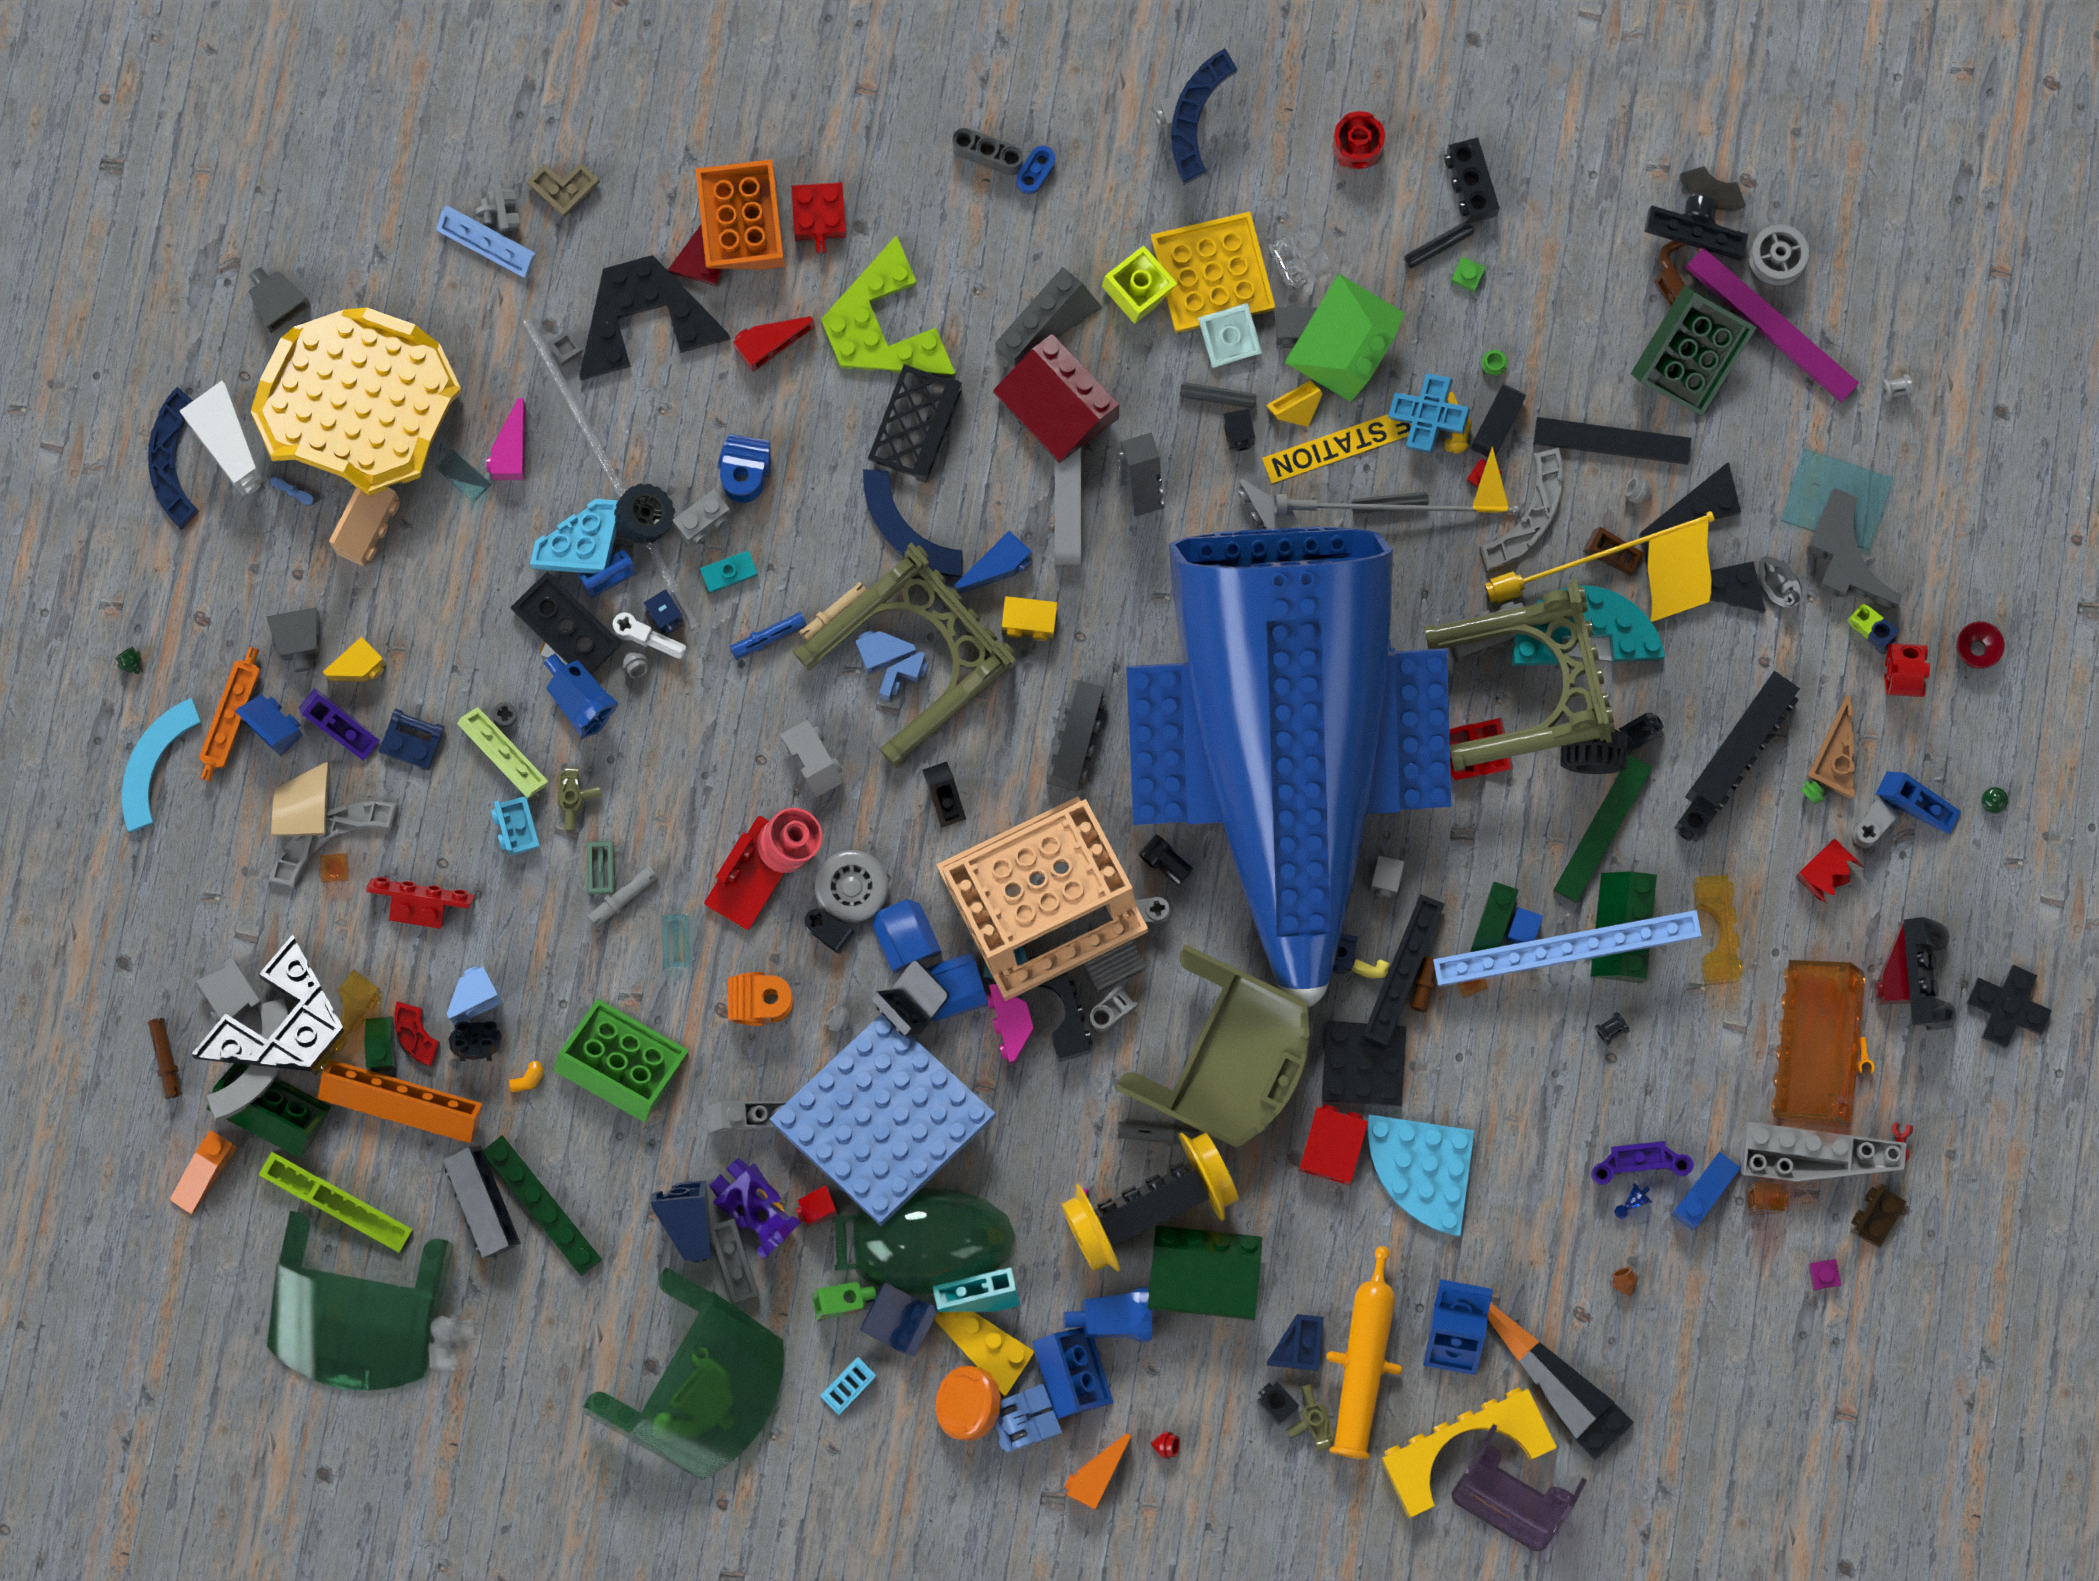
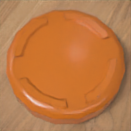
(967, 1403)

